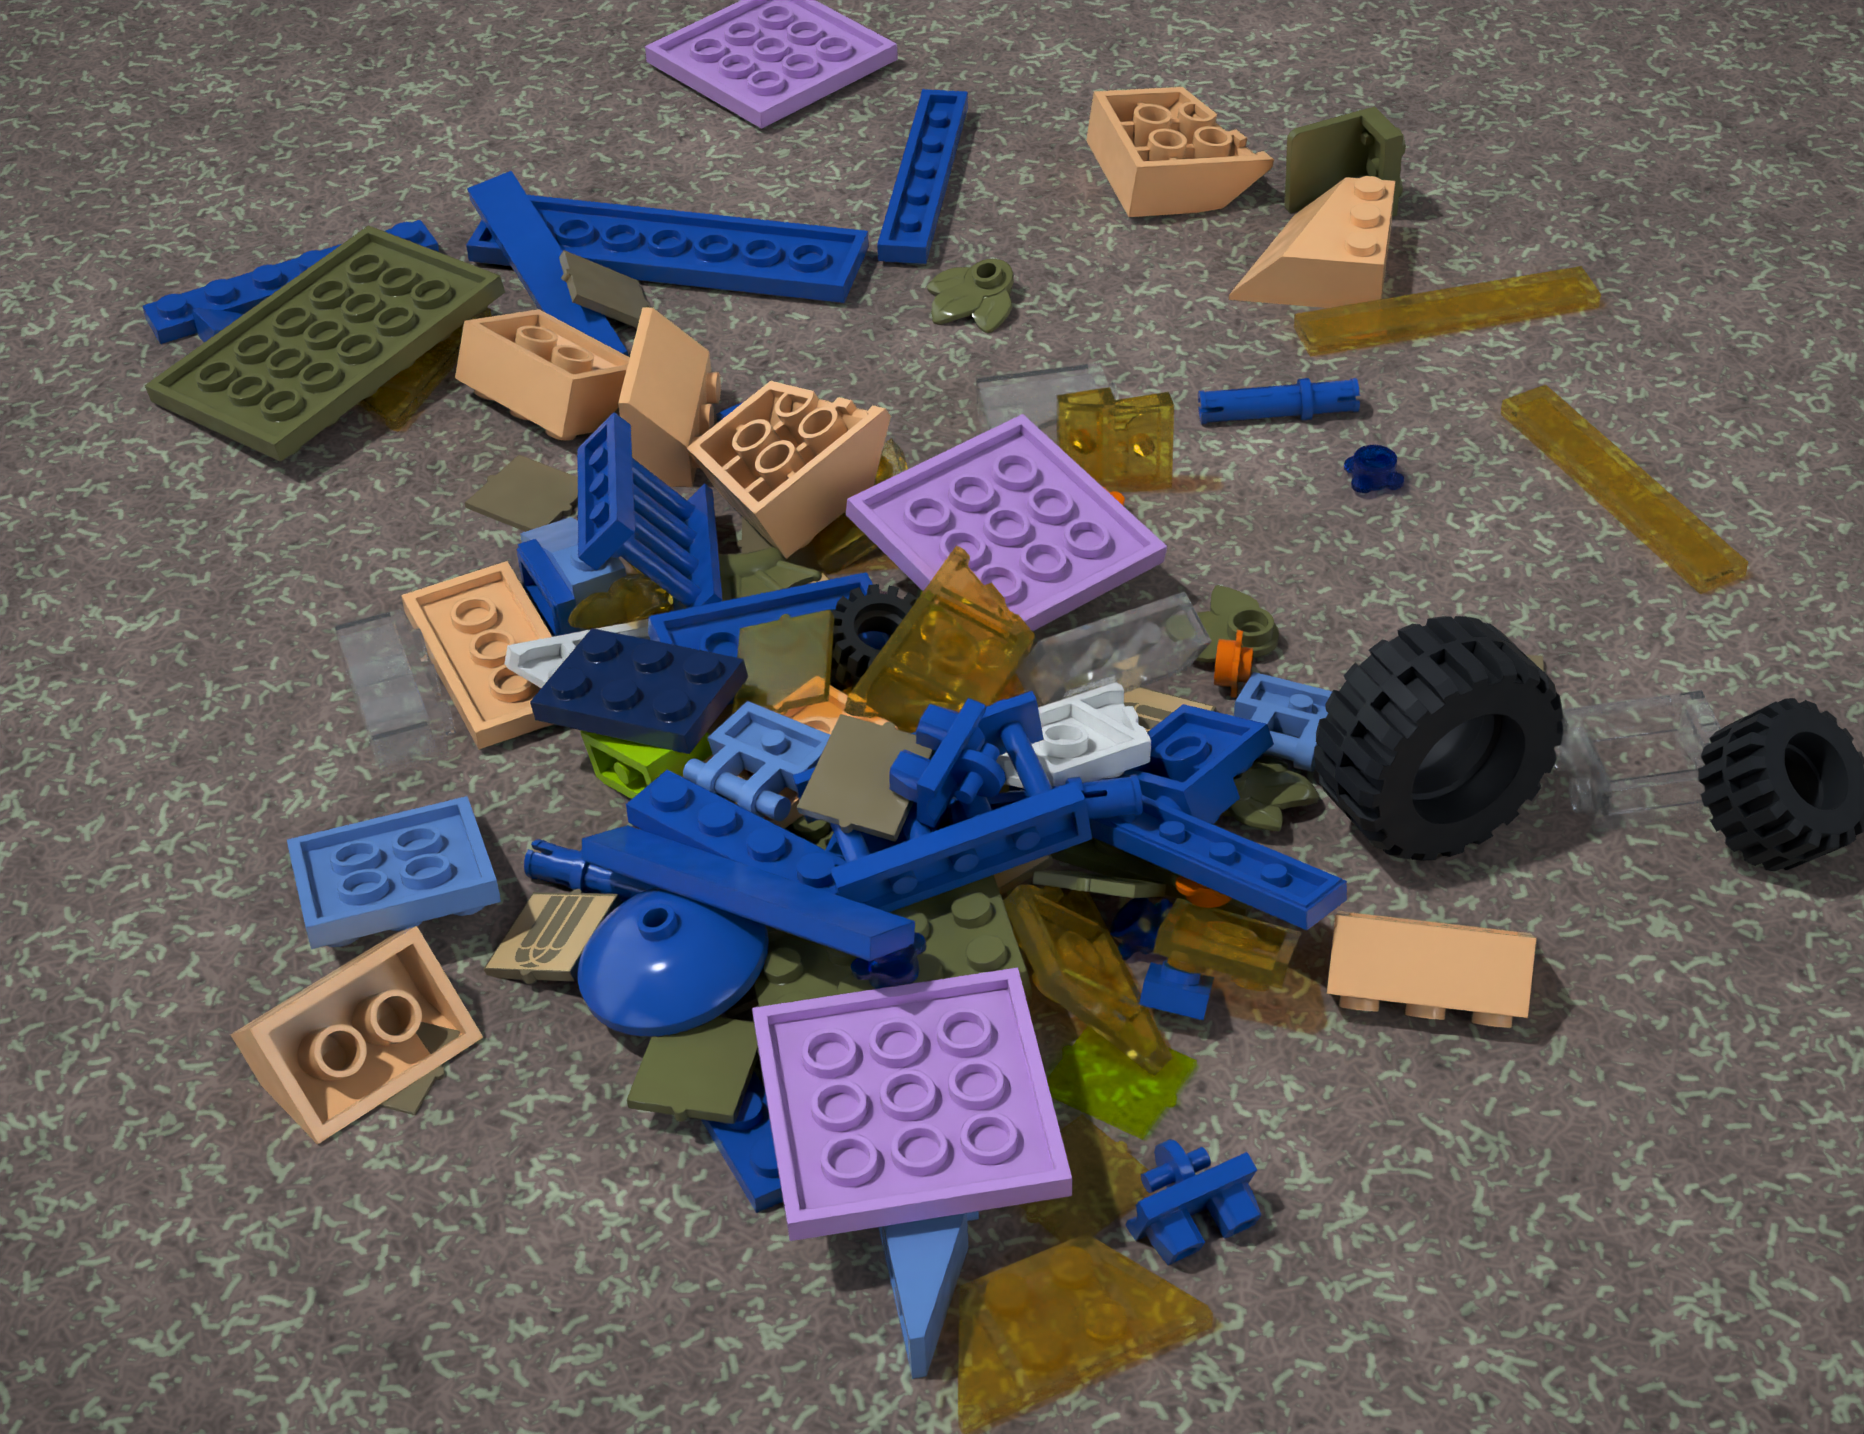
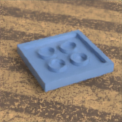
(392, 873)

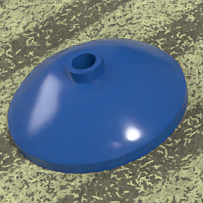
(668, 964)

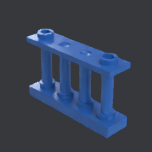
(644, 520)
(977, 846)

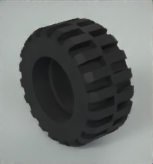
(1438, 737)

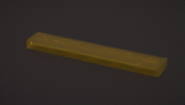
(1446, 311)
(1624, 489)

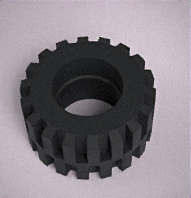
(1784, 785)

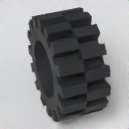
(861, 615)

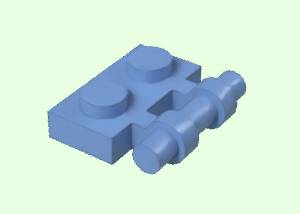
(1286, 709)
(764, 745)

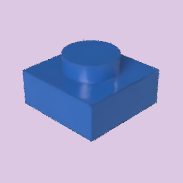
(1176, 991)

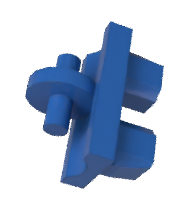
(958, 767)
(1168, 1213)

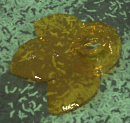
(626, 601)

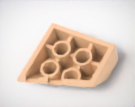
(1169, 152)
(1328, 250)
(792, 460)

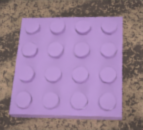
(771, 56)
(1020, 514)
(908, 1104)

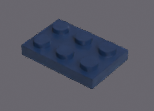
(640, 690)

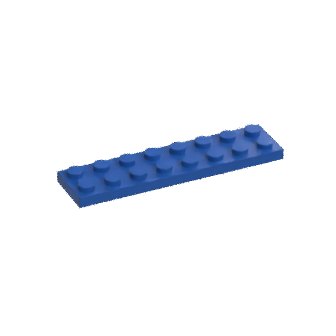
(698, 248)

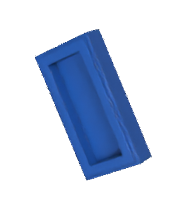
(546, 588)

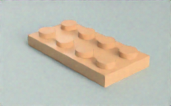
(467, 639)

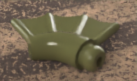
(760, 573)

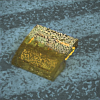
(1119, 441)

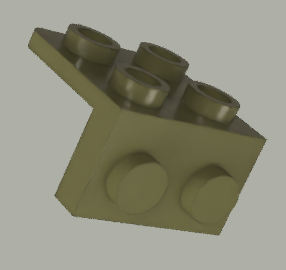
(1342, 148)

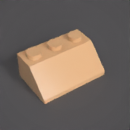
(542, 371)
(667, 398)
(1431, 967)
(354, 1035)

